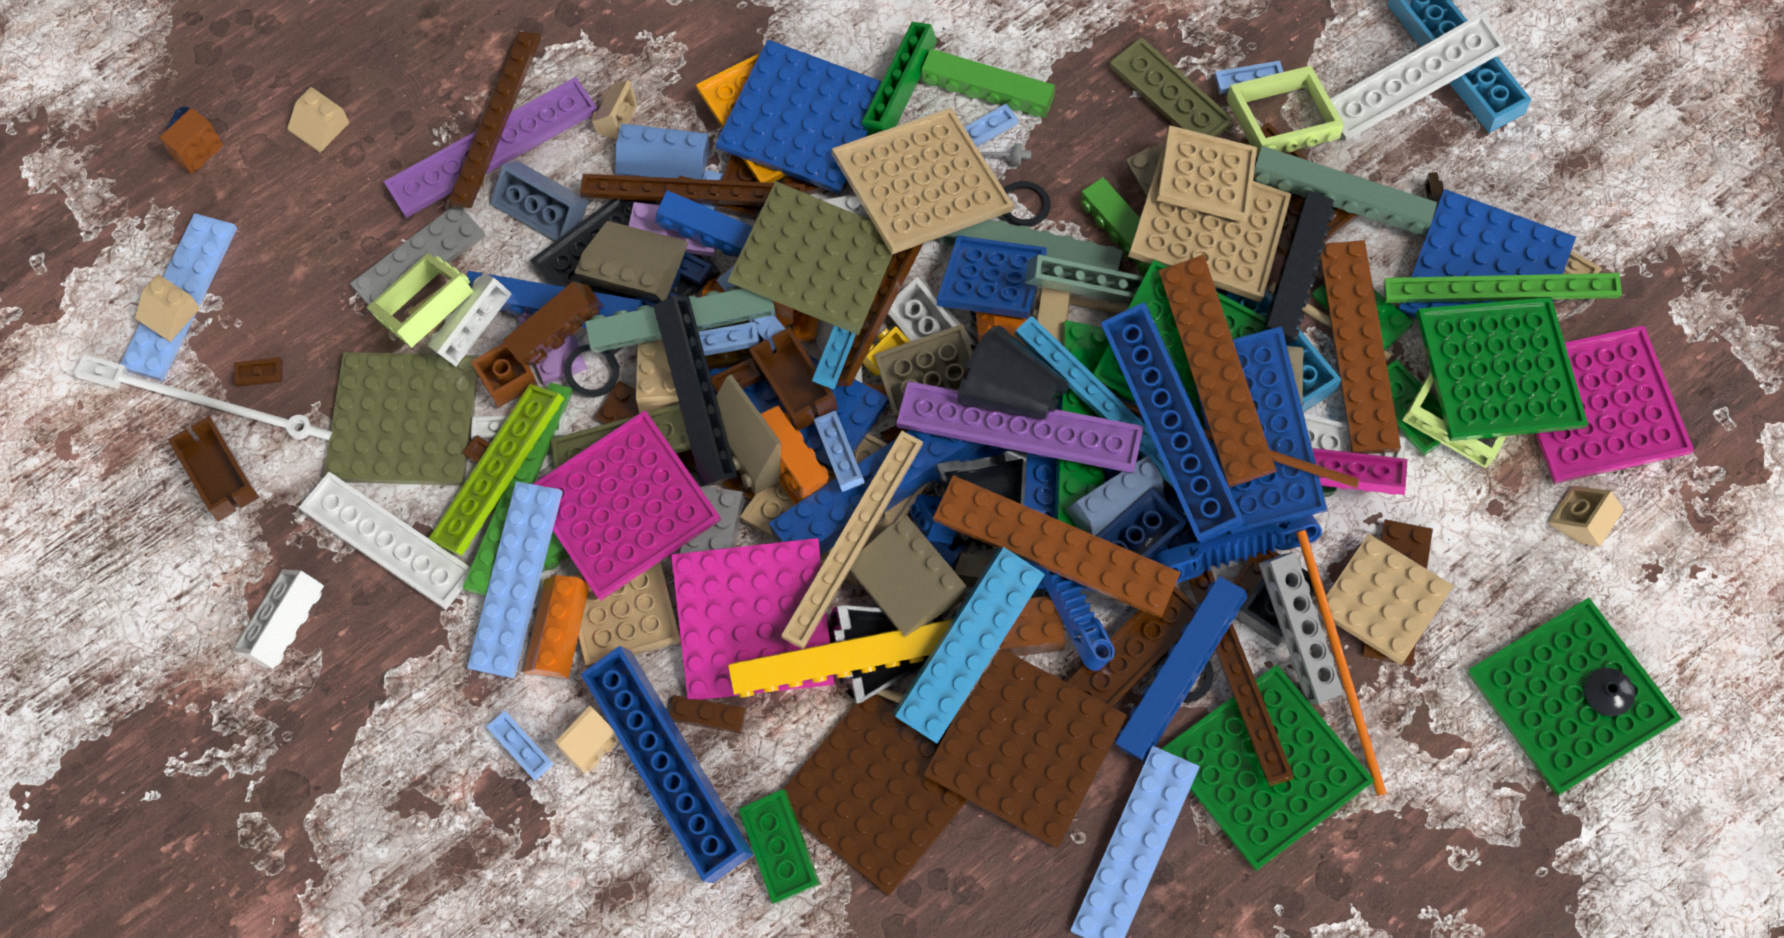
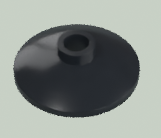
(1603, 700)

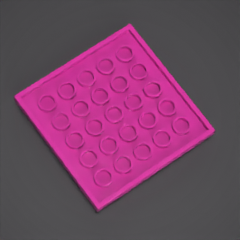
(1625, 407)
(626, 505)
(737, 608)

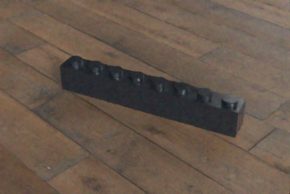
(1299, 265)
(695, 391)

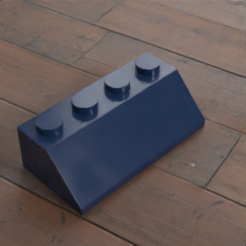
(1145, 526)

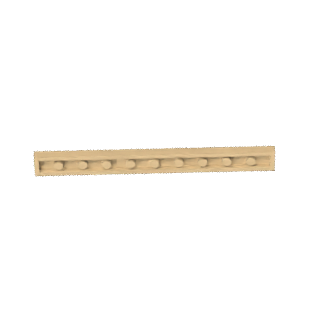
(852, 540)

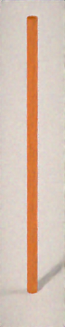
(1341, 663)

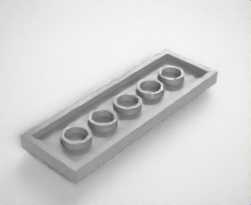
(444, 237)

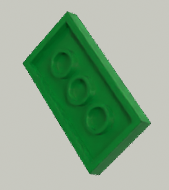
(1391, 320)
(1404, 389)
(779, 846)

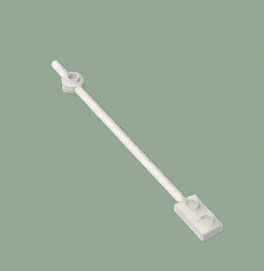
(112, 375)

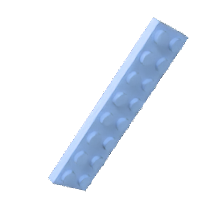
(192, 271)
(515, 580)
(1135, 846)

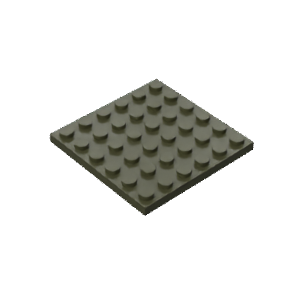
(813, 258)
(402, 419)

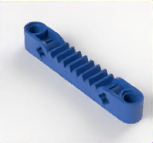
(1235, 546)
(1079, 619)

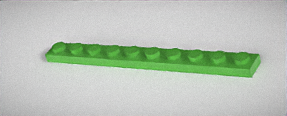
(1502, 287)
(482, 567)

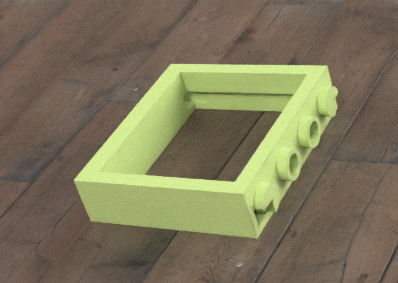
(1278, 84)
(432, 311)
(1435, 428)

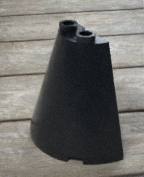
(1010, 378)
(999, 474)
(858, 622)

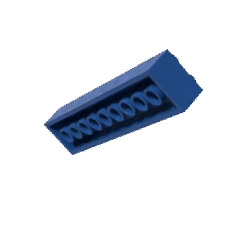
(1173, 423)
(829, 509)
(667, 765)

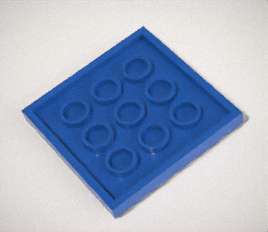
(989, 277)

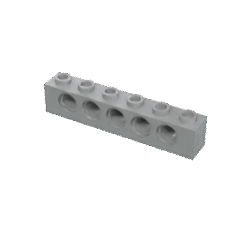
(1290, 622)

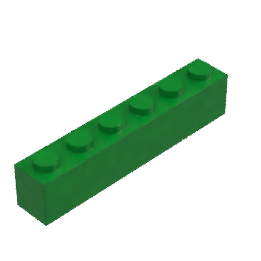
(900, 79)

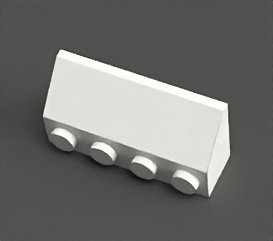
(918, 314)
(469, 319)
(278, 618)

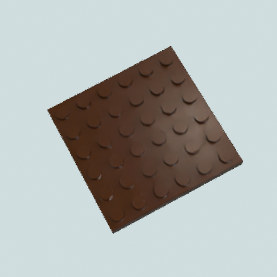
(1025, 746)
(869, 794)

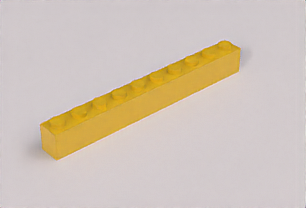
(834, 658)

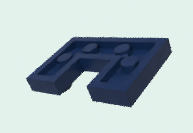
(691, 269)

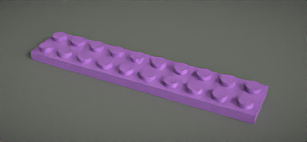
(524, 130)
(1058, 436)

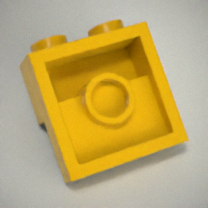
(887, 340)

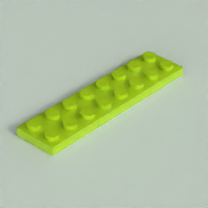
(496, 469)

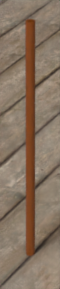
(1287, 460)

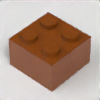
(191, 141)
(503, 374)

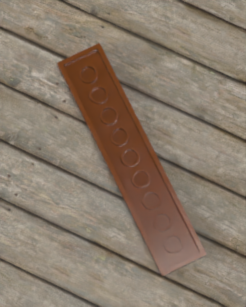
(1359, 348)
(1217, 371)
(1057, 546)

